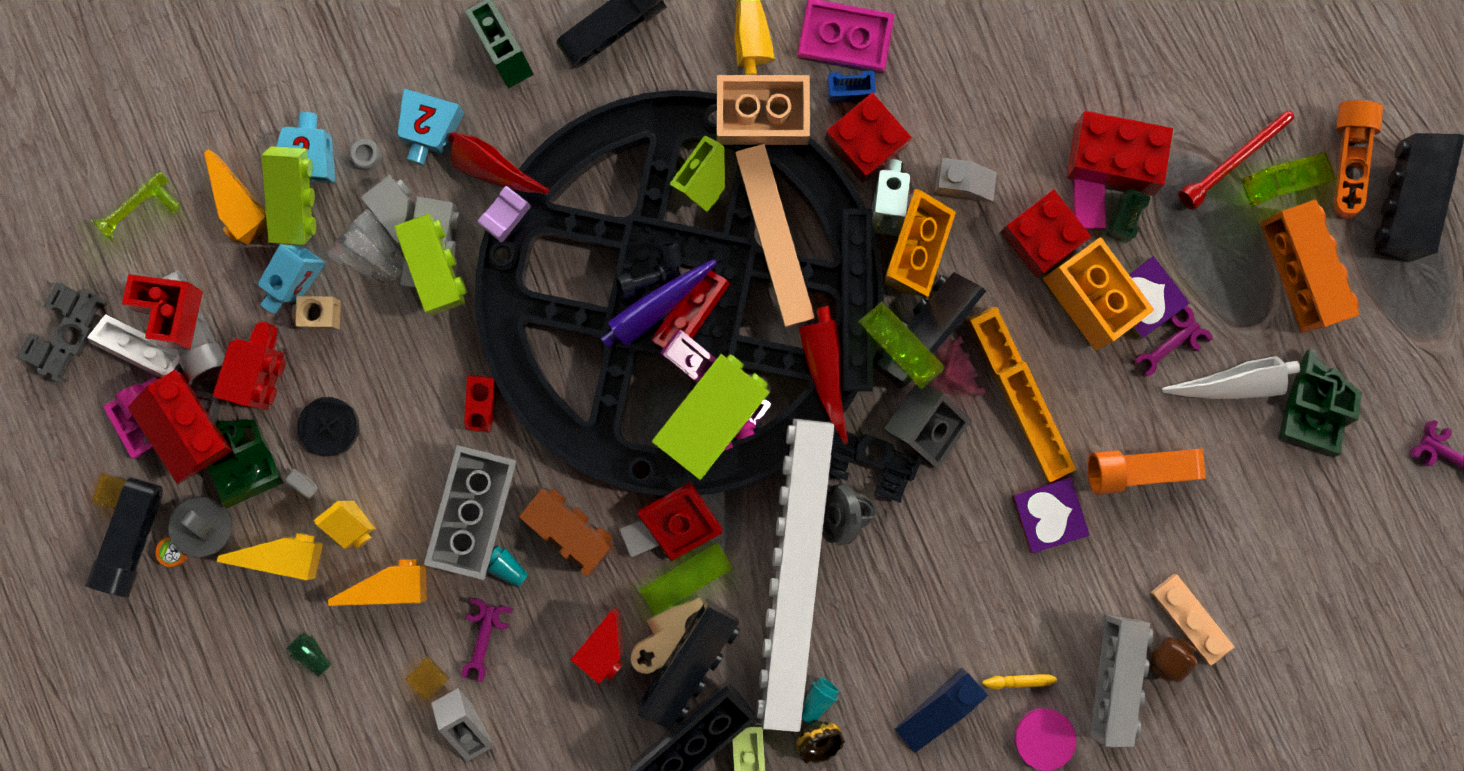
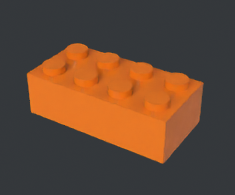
(1310, 266)

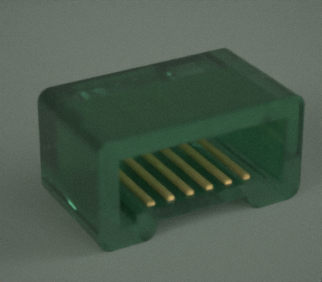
(1126, 215)

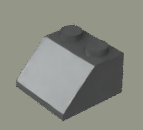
(928, 424)

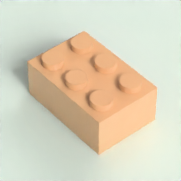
(763, 109)

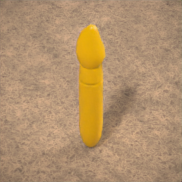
(1019, 681)

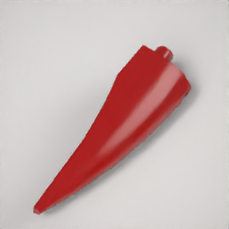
(487, 164)
(823, 358)

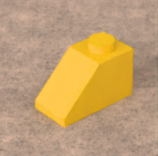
(346, 524)

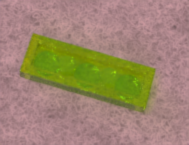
(901, 345)
(686, 578)

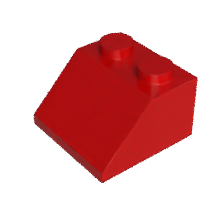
(603, 649)

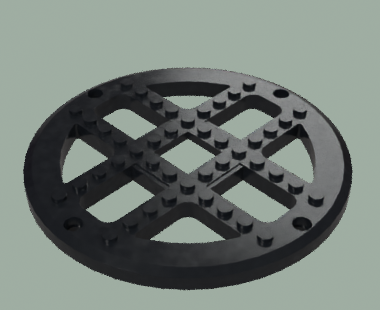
(506, 304)

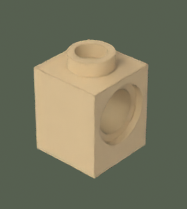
(329, 316)

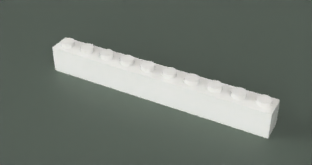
(796, 574)

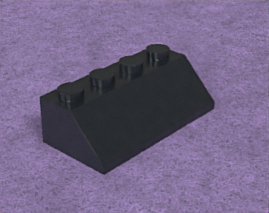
(1418, 195)
(934, 320)
(688, 664)
(699, 734)

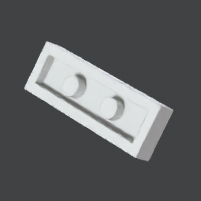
(133, 347)

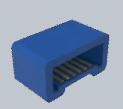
(850, 88)

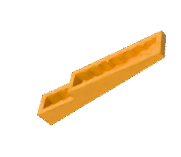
(1021, 393)

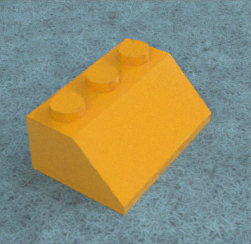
(919, 245)
(1098, 294)

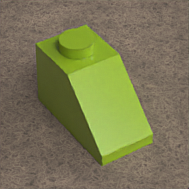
(702, 174)

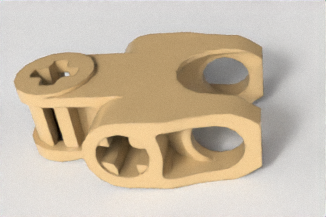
(667, 631)

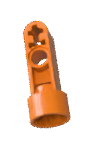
(1358, 124)
(1112, 472)

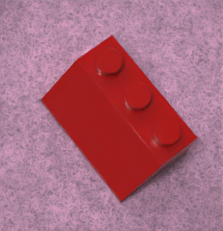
(178, 426)

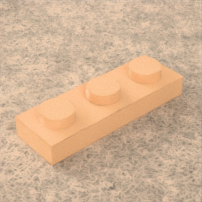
(1192, 619)

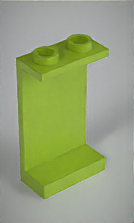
(711, 415)

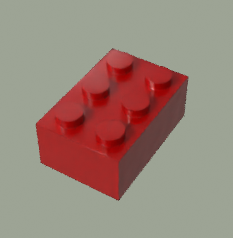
(1120, 152)

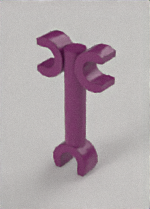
(1188, 331)
(1432, 446)
(489, 615)

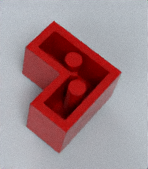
(171, 307)

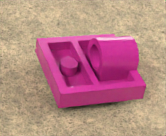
(125, 423)

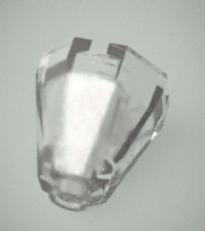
(368, 249)

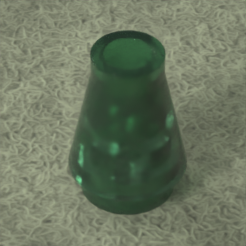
(308, 653)

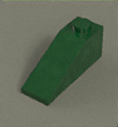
(499, 43)

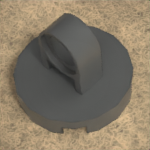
(843, 514)
(200, 527)

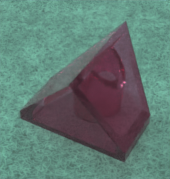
(959, 371)

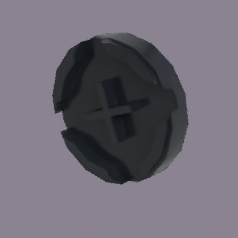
(328, 426)

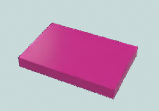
(845, 35)

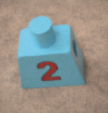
(426, 124)
(316, 141)
(288, 275)

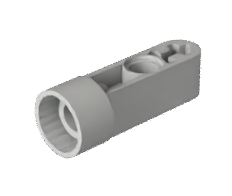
(205, 357)

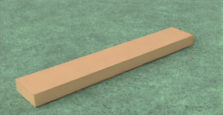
(774, 235)

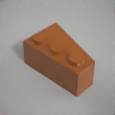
(568, 530)

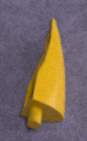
(752, 36)

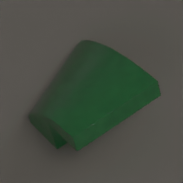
(1319, 407)
(248, 467)

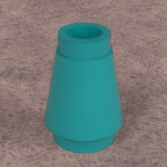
(506, 567)
(819, 699)

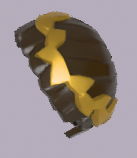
(820, 742)

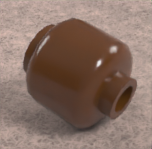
(1174, 659)

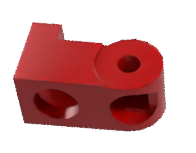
(480, 403)

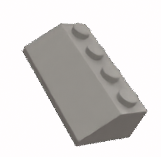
(470, 512)
(1120, 681)

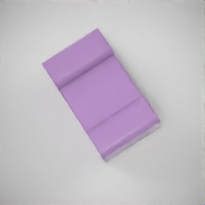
(504, 214)

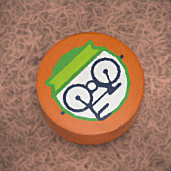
(168, 554)

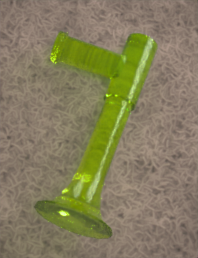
(152, 187)

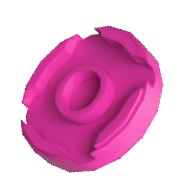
(1045, 739)

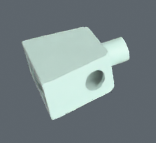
(890, 199)

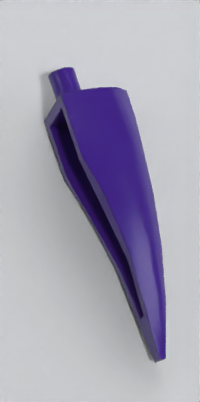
(654, 306)

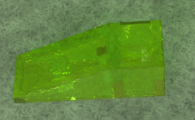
(1287, 179)

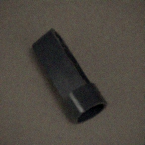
(605, 27)
(125, 538)

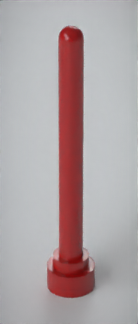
(1193, 194)

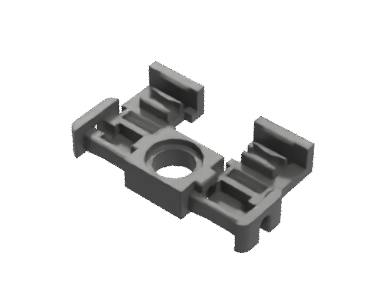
(81, 312)

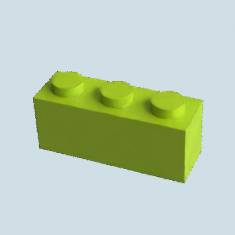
(288, 195)
(430, 264)

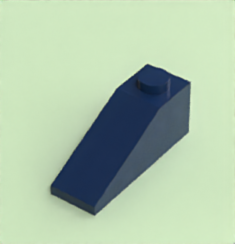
(941, 710)

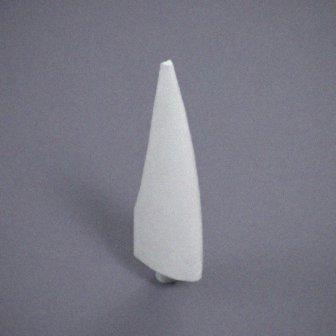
(1248, 380)

